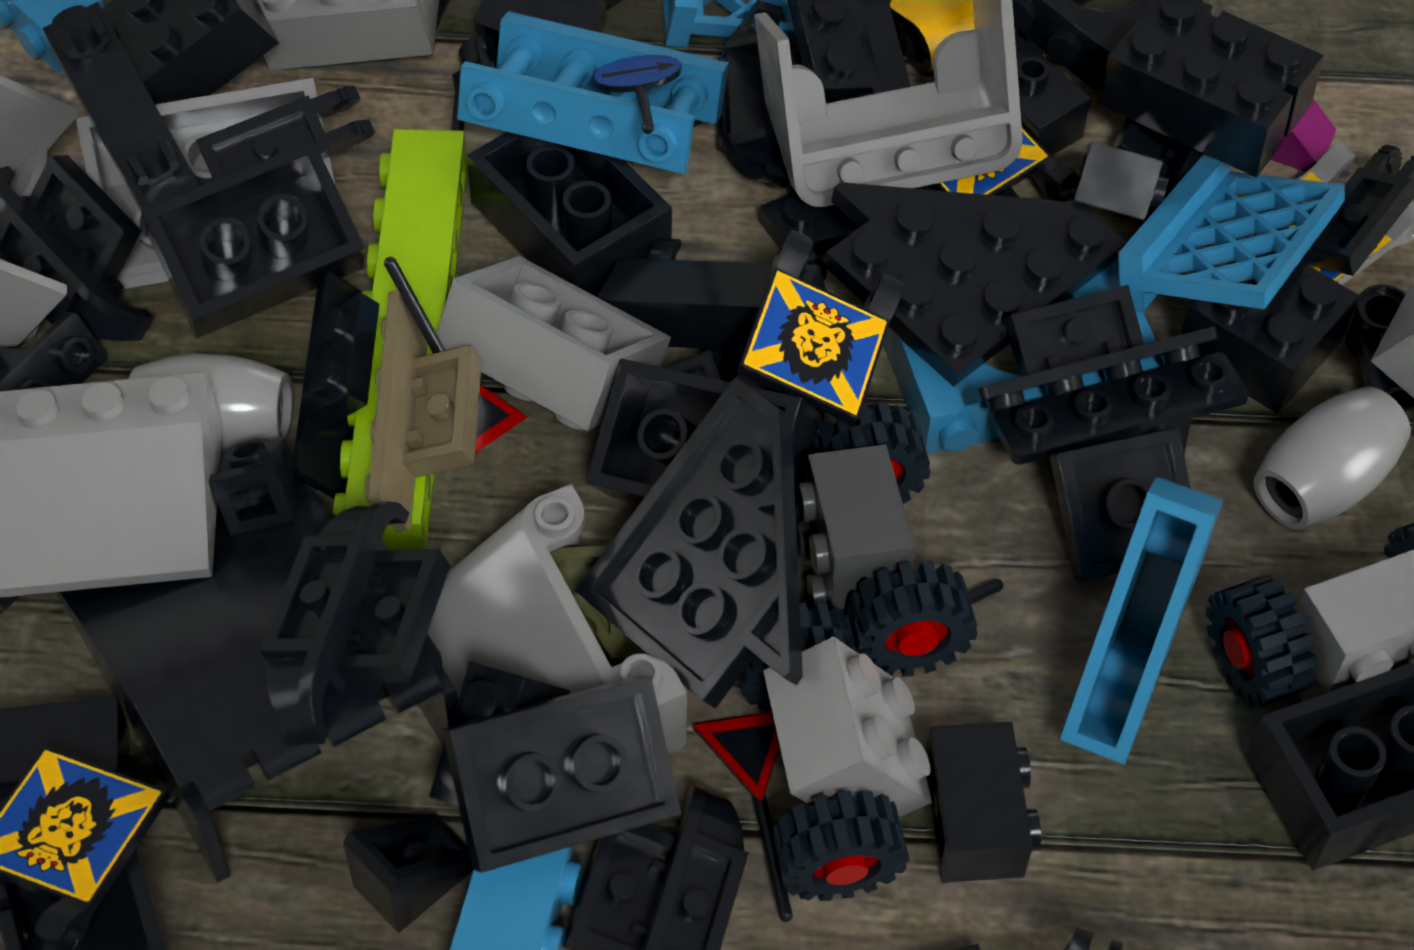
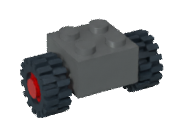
(864, 546)

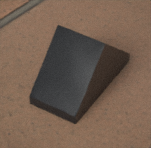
(406, 866)

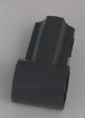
(1375, 307)

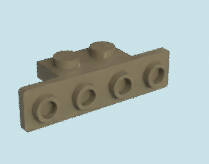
(422, 410)

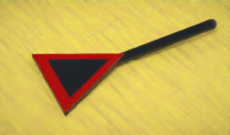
(494, 414)
(749, 751)

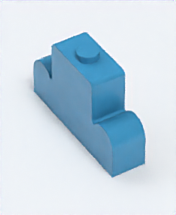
(1141, 619)

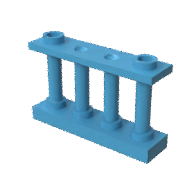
(550, 94)

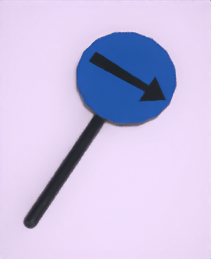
(638, 75)

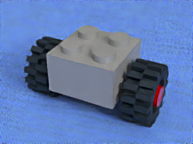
(1332, 638)
(844, 754)

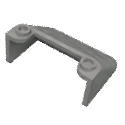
(518, 615)

